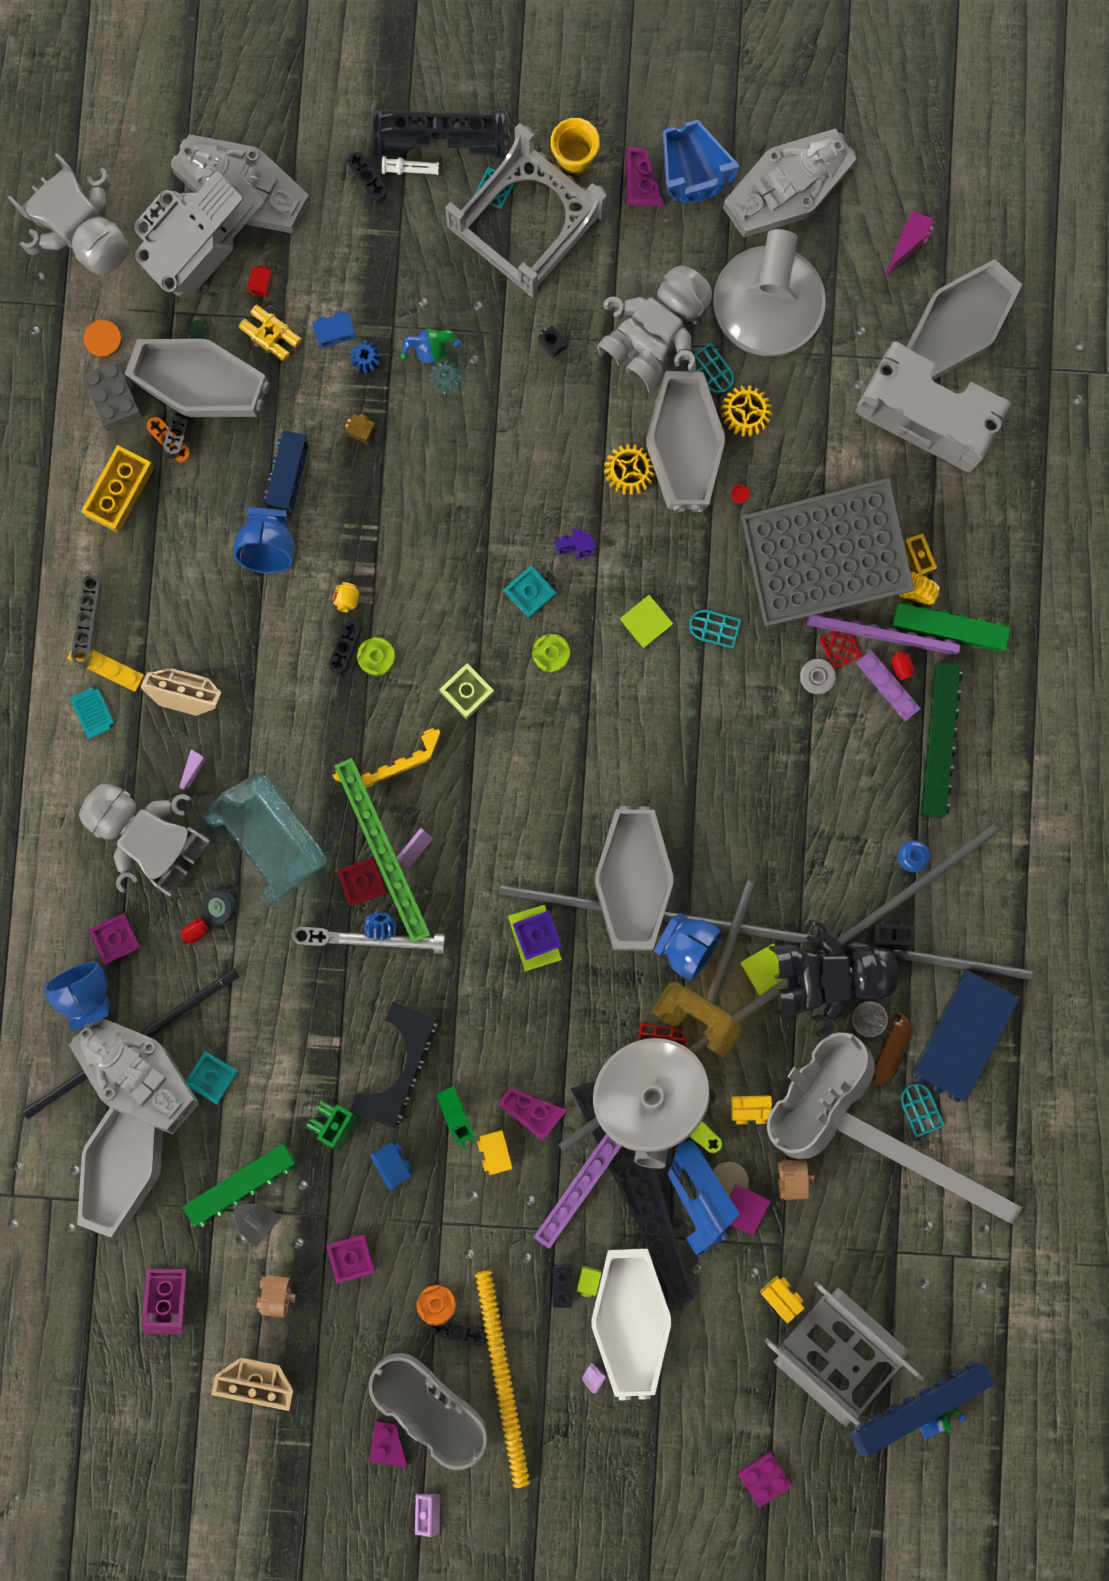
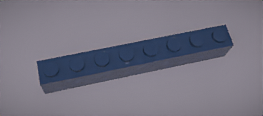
(921, 1409)

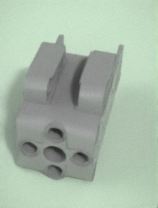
(187, 236)

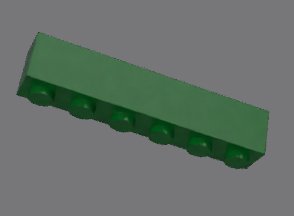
(950, 627)
(239, 1184)

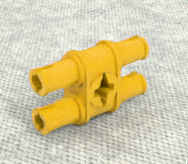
(270, 324)

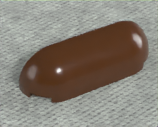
(892, 1050)

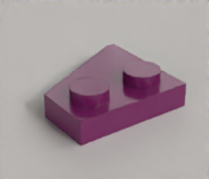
(387, 1445)

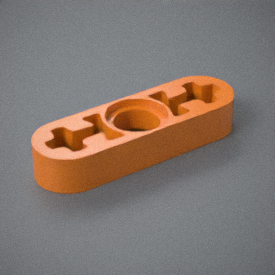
(163, 426)

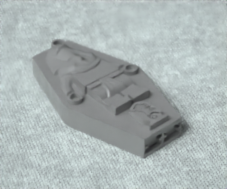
(789, 182)
(282, 197)
(964, 317)
(197, 378)
(685, 440)
(634, 879)
(134, 1075)
(117, 1172)

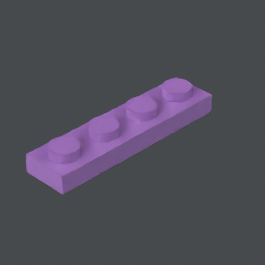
(888, 685)

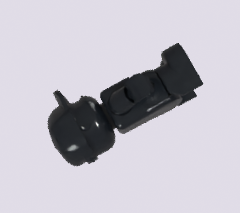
(831, 977)

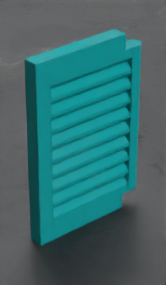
(92, 712)

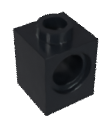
(552, 349)

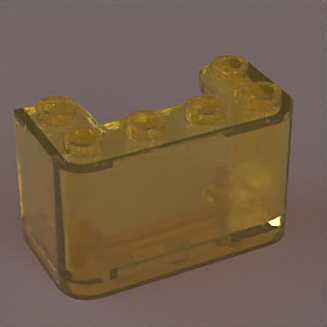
(678, 1001)

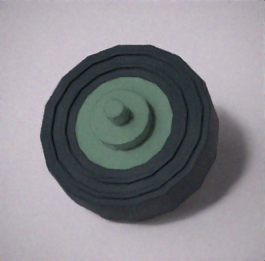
(219, 906)

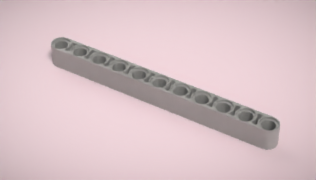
(929, 1168)

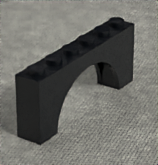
(387, 1105)

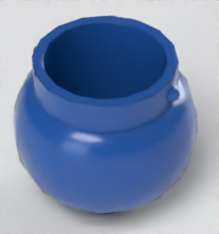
(913, 856)

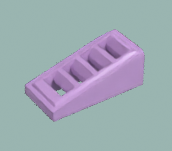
(193, 767)
(594, 1377)

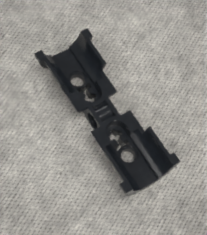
(485, 140)

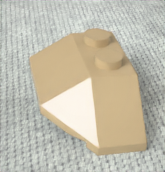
(181, 691)
(254, 1383)

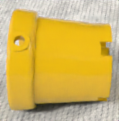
(575, 145)

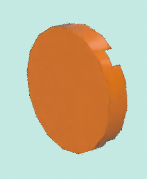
(102, 338)
(436, 1305)

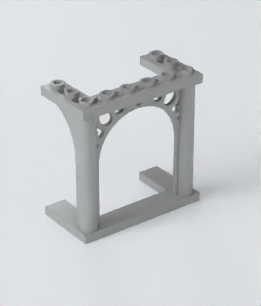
(523, 152)

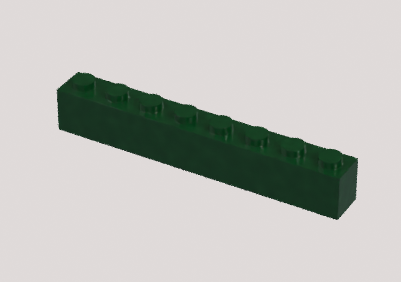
(940, 740)

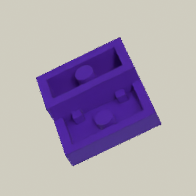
(580, 543)

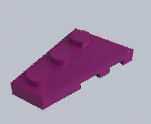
(640, 182)
(531, 1112)

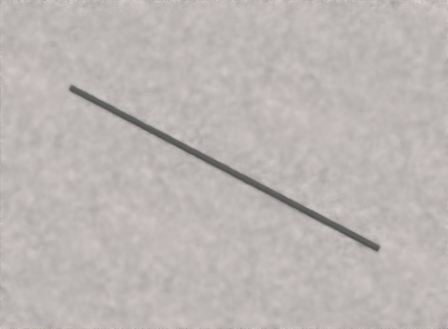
(782, 935)
(844, 939)

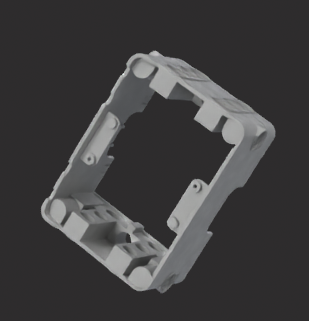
(929, 415)

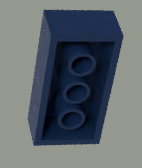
(287, 471)

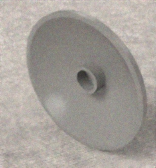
(769, 297)
(651, 1098)

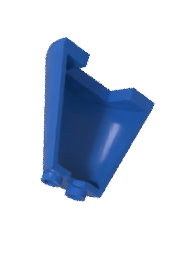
(695, 163)

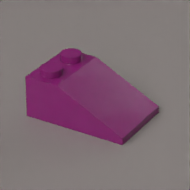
(915, 232)
(164, 1301)

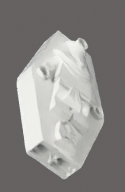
(631, 1323)

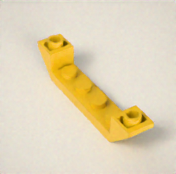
(430, 741)

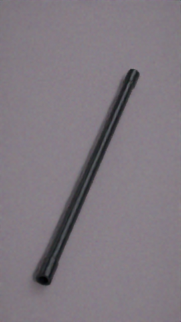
(221, 982)

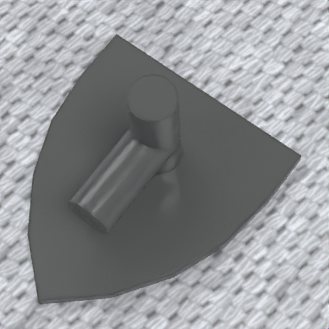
(254, 1221)

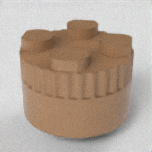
(794, 1179)
(275, 1296)

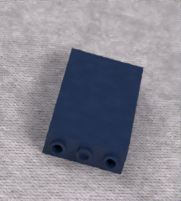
(964, 1036)

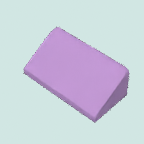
(414, 848)
(427, 1514)

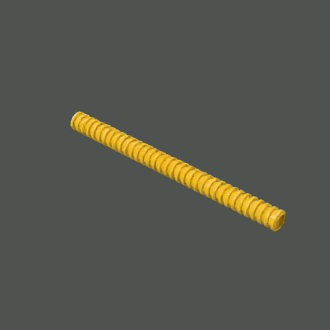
(502, 1379)

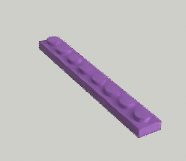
(891, 635)
(577, 1191)

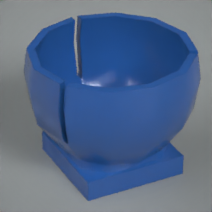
(265, 541)
(688, 945)
(79, 994)

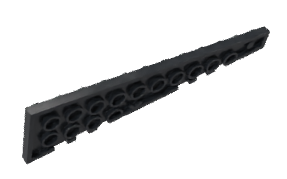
(646, 1203)

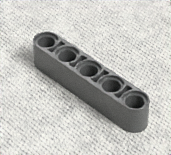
(83, 613)

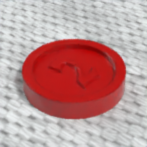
(740, 493)

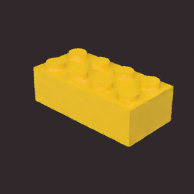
(118, 489)

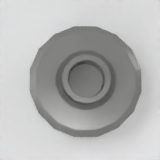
(817, 676)
(869, 1019)

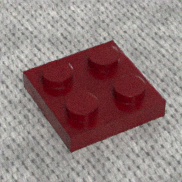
(361, 882)

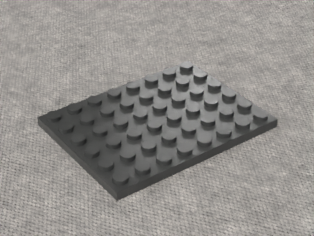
(827, 552)

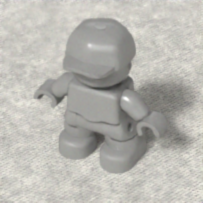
(75, 221)
(658, 325)
(144, 837)

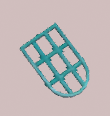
(720, 373)
(722, 625)
(928, 1115)

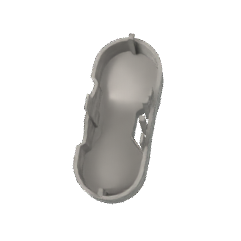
(820, 1096)
(449, 1430)

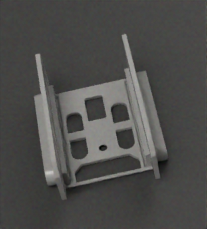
(825, 1313)

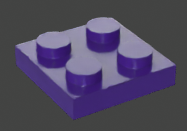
(537, 935)

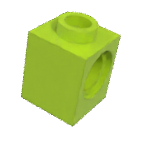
(588, 1281)

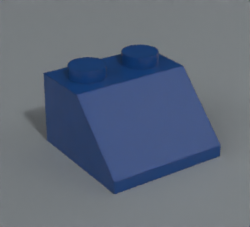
(391, 1164)

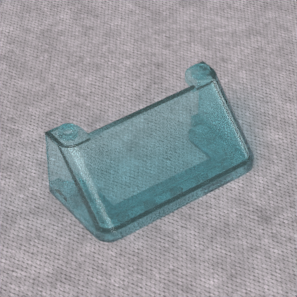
(267, 835)

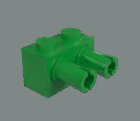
(337, 1127)

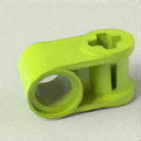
(703, 1135)

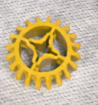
(739, 411)
(636, 474)
(925, 590)

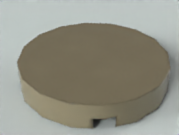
(730, 1173)

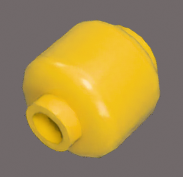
(346, 597)

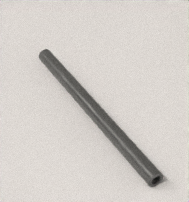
(730, 941)

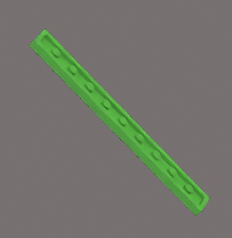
(382, 850)

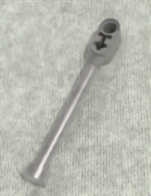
(435, 943)

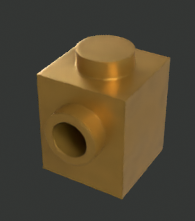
(360, 428)

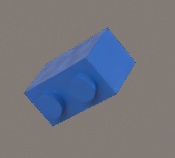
(333, 329)

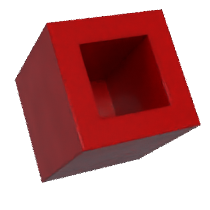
(260, 281)

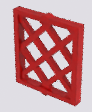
(828, 653)

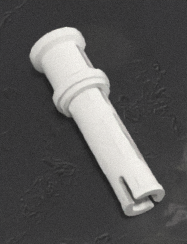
(397, 166)

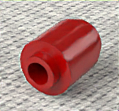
(903, 665)
(194, 931)

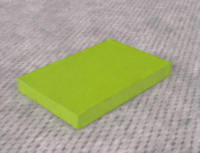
(538, 961)

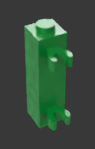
(456, 1116)

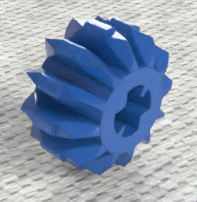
(370, 351)
(380, 926)

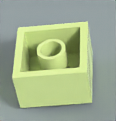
(466, 691)

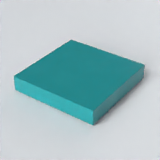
(530, 591)
(211, 1077)

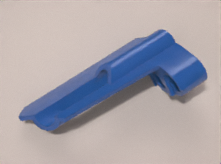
(712, 1208)

